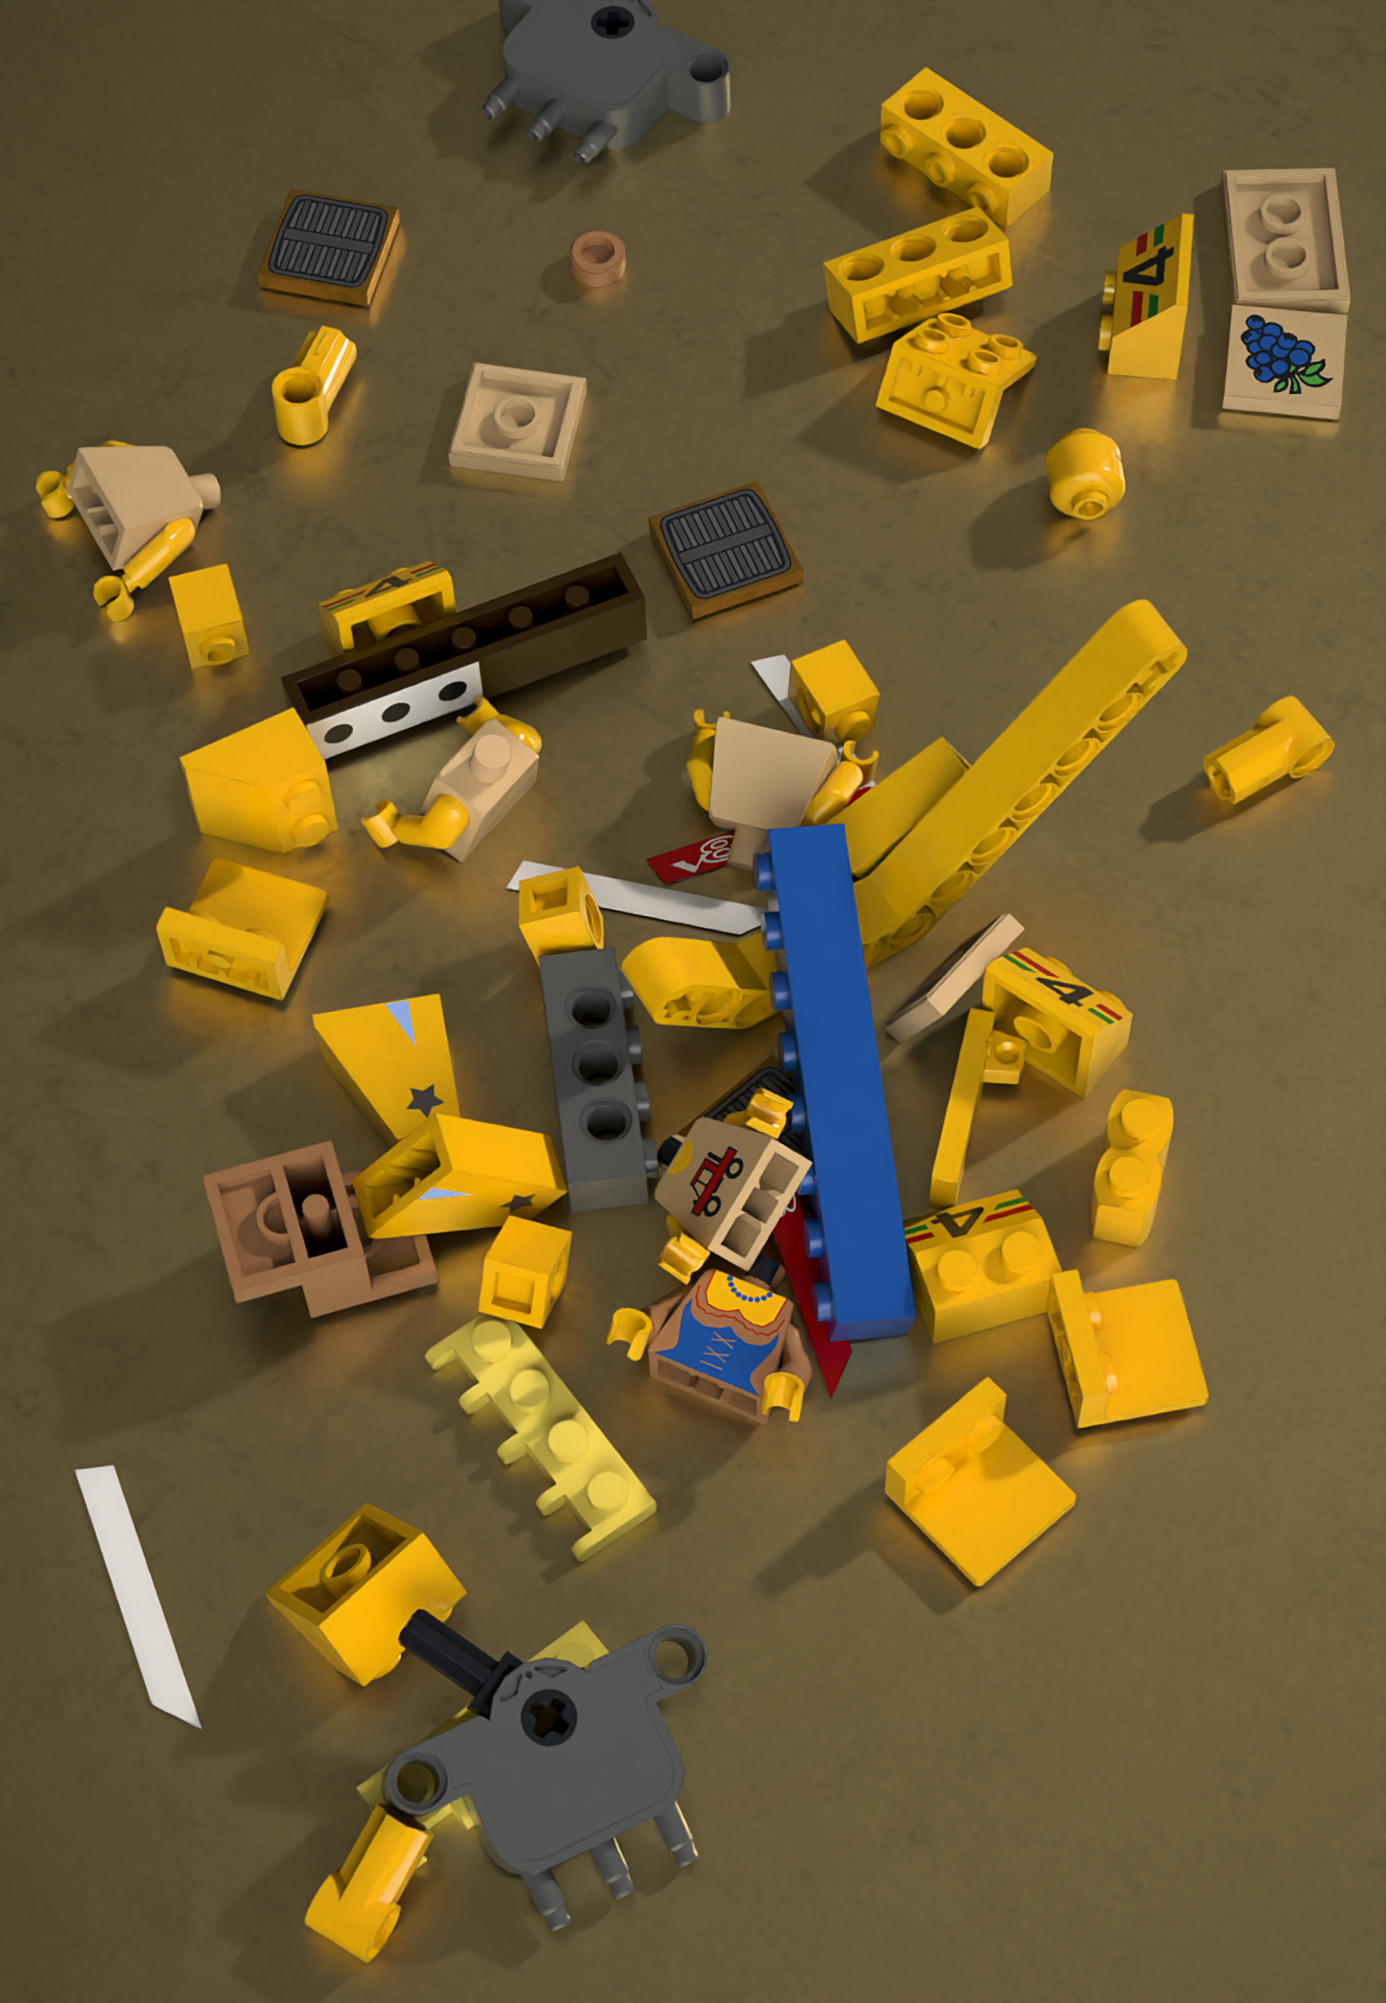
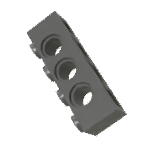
(597, 1170)

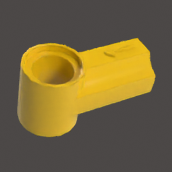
(311, 384)
(1279, 743)
(360, 1900)

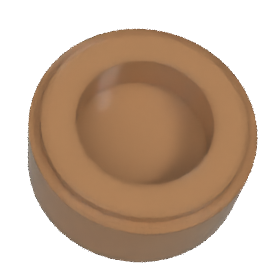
(597, 258)

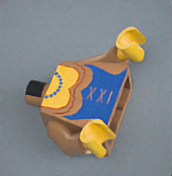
(724, 1341)

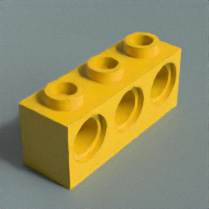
(965, 147)
(918, 274)

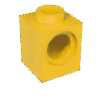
(209, 616)
(833, 694)
(559, 914)
(524, 1271)

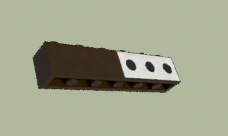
(468, 656)

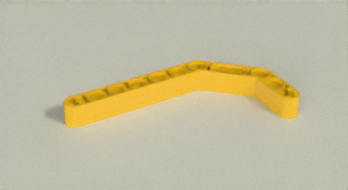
(953, 843)

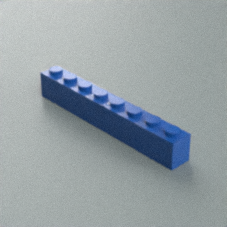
(836, 1084)

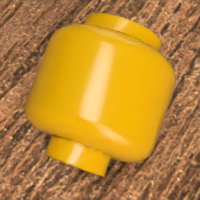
(1084, 471)

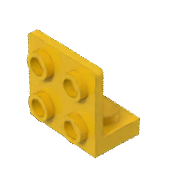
(952, 377)
(243, 928)
(1124, 1350)
(976, 1485)

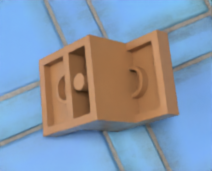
(301, 1224)

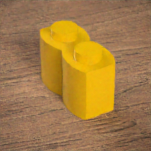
(1130, 1168)

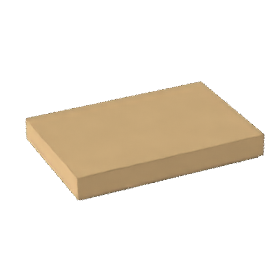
(1285, 239)

